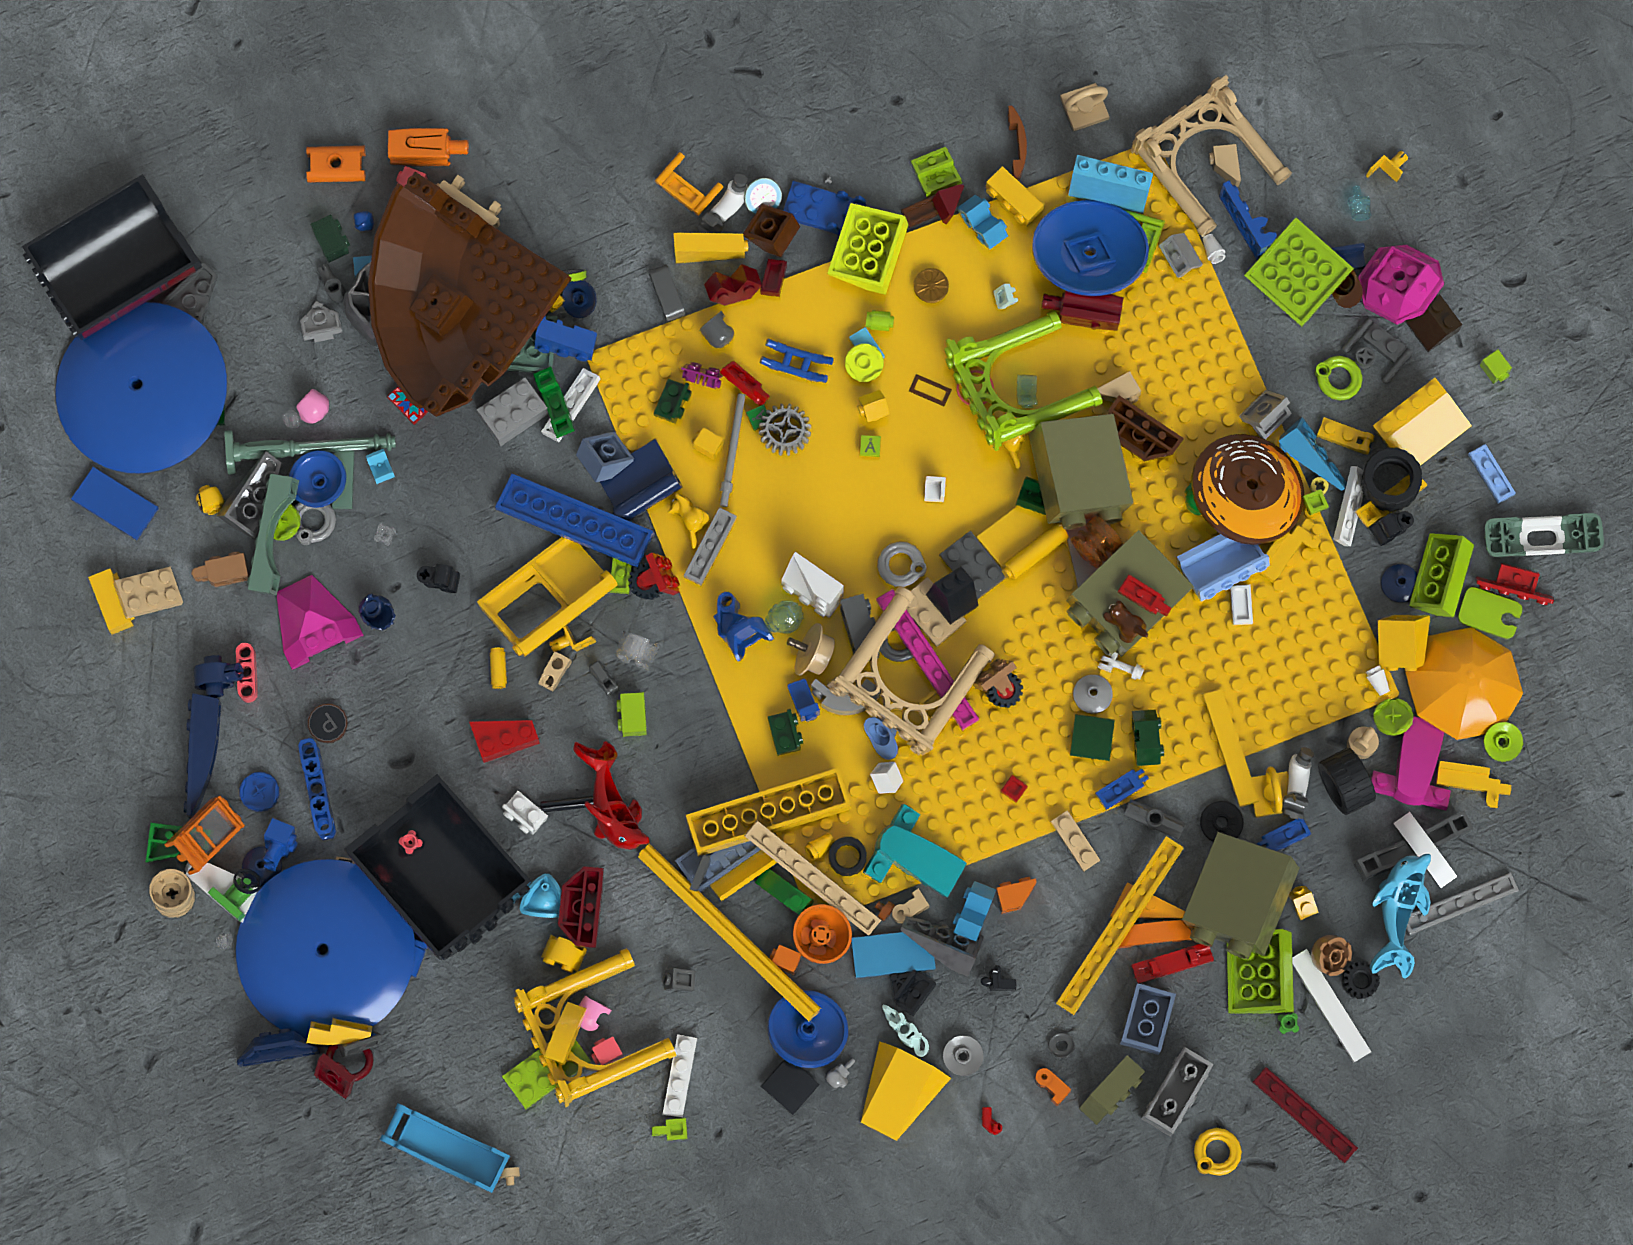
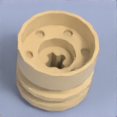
(166, 883)

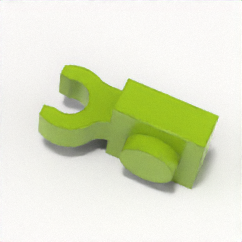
(674, 1129)

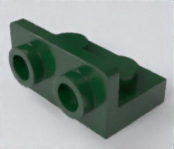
(672, 401)
(784, 732)

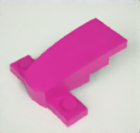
(1415, 768)

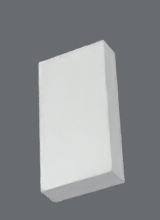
(1241, 605)

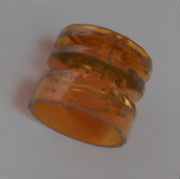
(1100, 539)

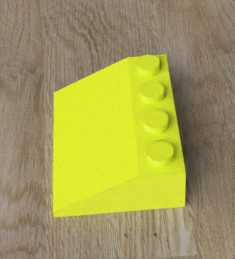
(868, 248)

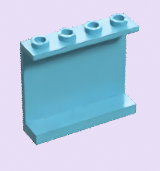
(1110, 184)

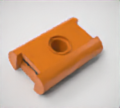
(323, 157)

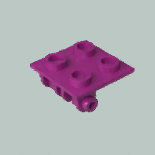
(713, 374)

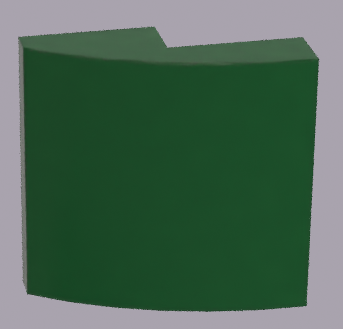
(1092, 737)

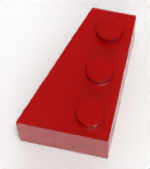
(503, 737)

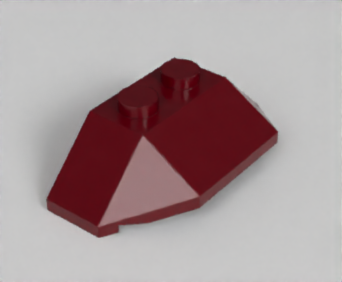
(582, 906)

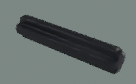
(565, 804)

